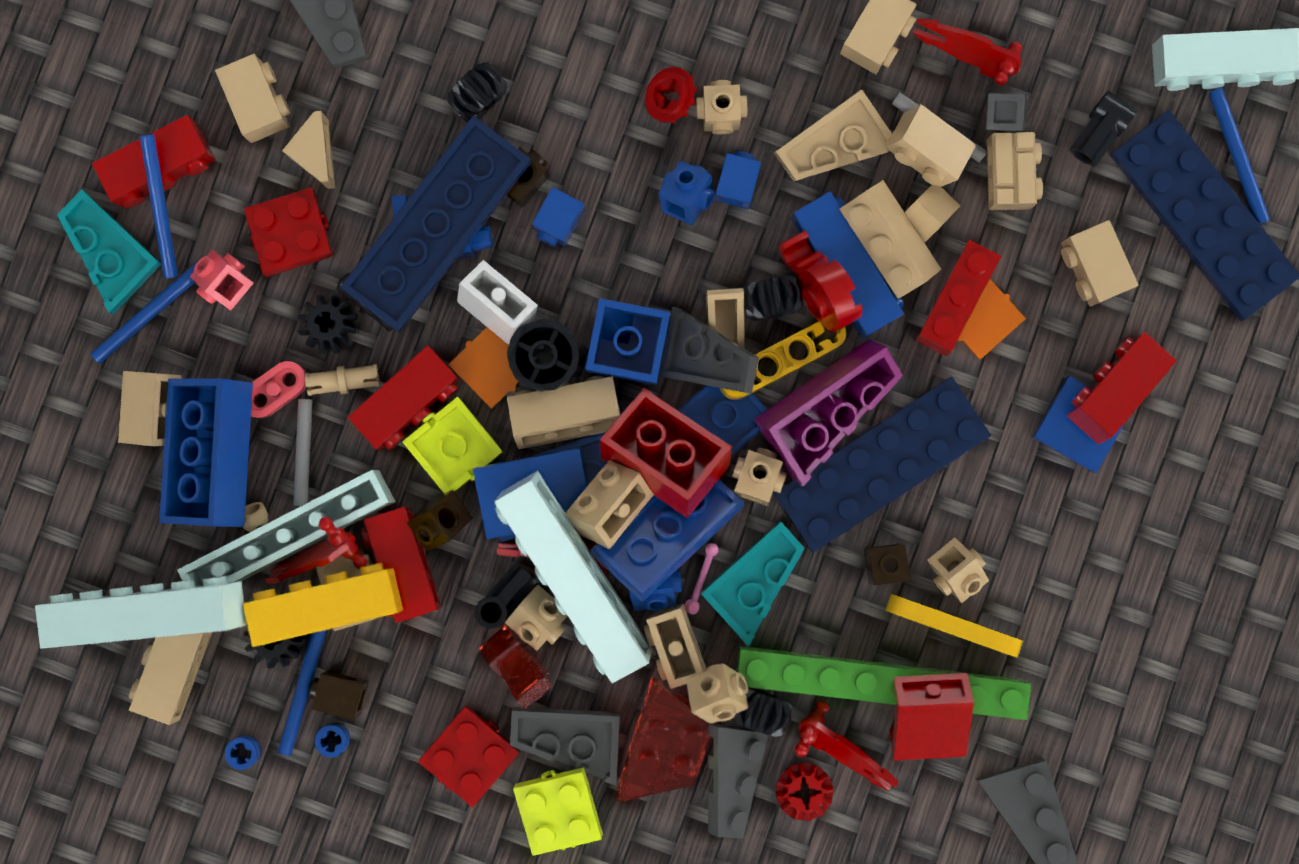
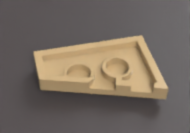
(836, 140)

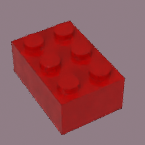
(668, 451)

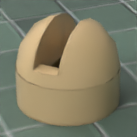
(255, 516)

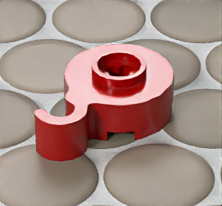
(823, 284)

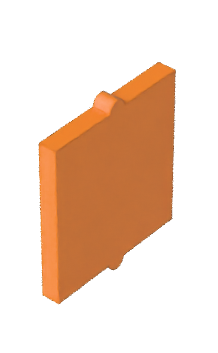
(990, 321)
(486, 367)

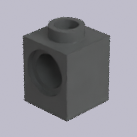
(1007, 112)

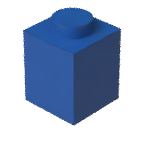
(738, 179)
(557, 218)

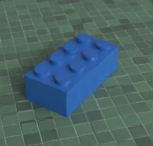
(206, 452)

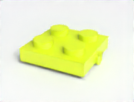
(452, 446)
(558, 811)

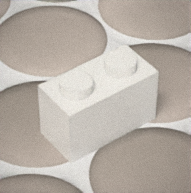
(495, 301)

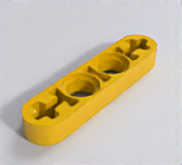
(785, 363)
(954, 625)

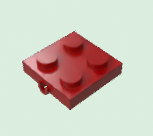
(288, 232)
(469, 755)

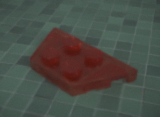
(664, 747)

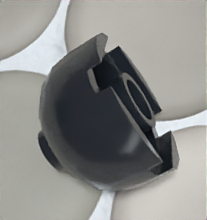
(543, 355)

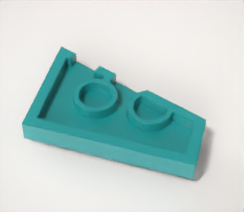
(110, 253)

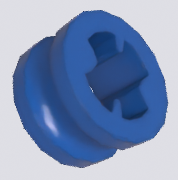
(340, 747)
(235, 761)

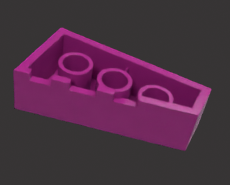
(826, 408)

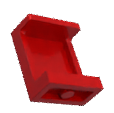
(931, 716)

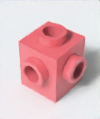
(220, 279)

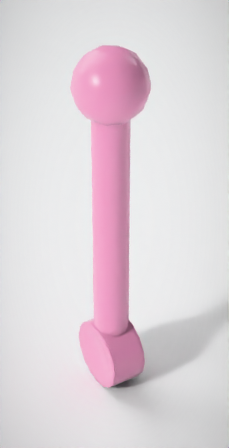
(692, 605)

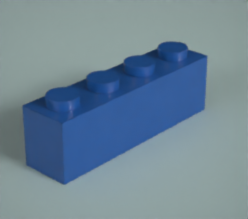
(836, 239)

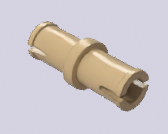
(342, 380)

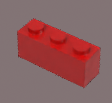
(179, 150)
(958, 298)
(1120, 387)
(405, 399)
(398, 548)

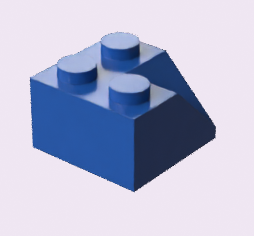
(627, 342)

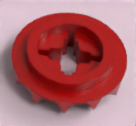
(670, 80)
(791, 781)

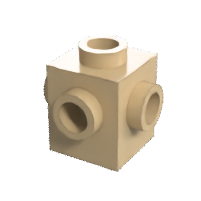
(721, 119)
(759, 489)
(958, 570)
(537, 619)
(717, 693)

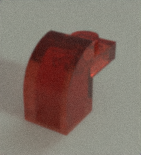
(516, 666)

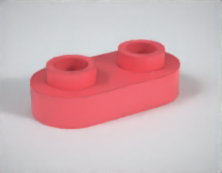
(273, 386)

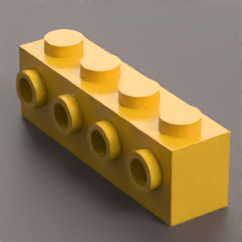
(322, 606)

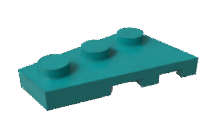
(753, 580)

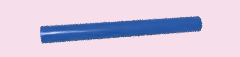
(1239, 155)
(158, 205)
(144, 316)
(301, 692)

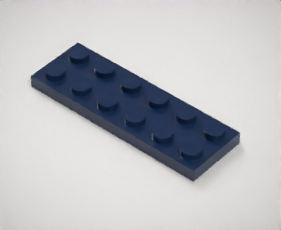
(1205, 216)
(436, 224)
(883, 464)

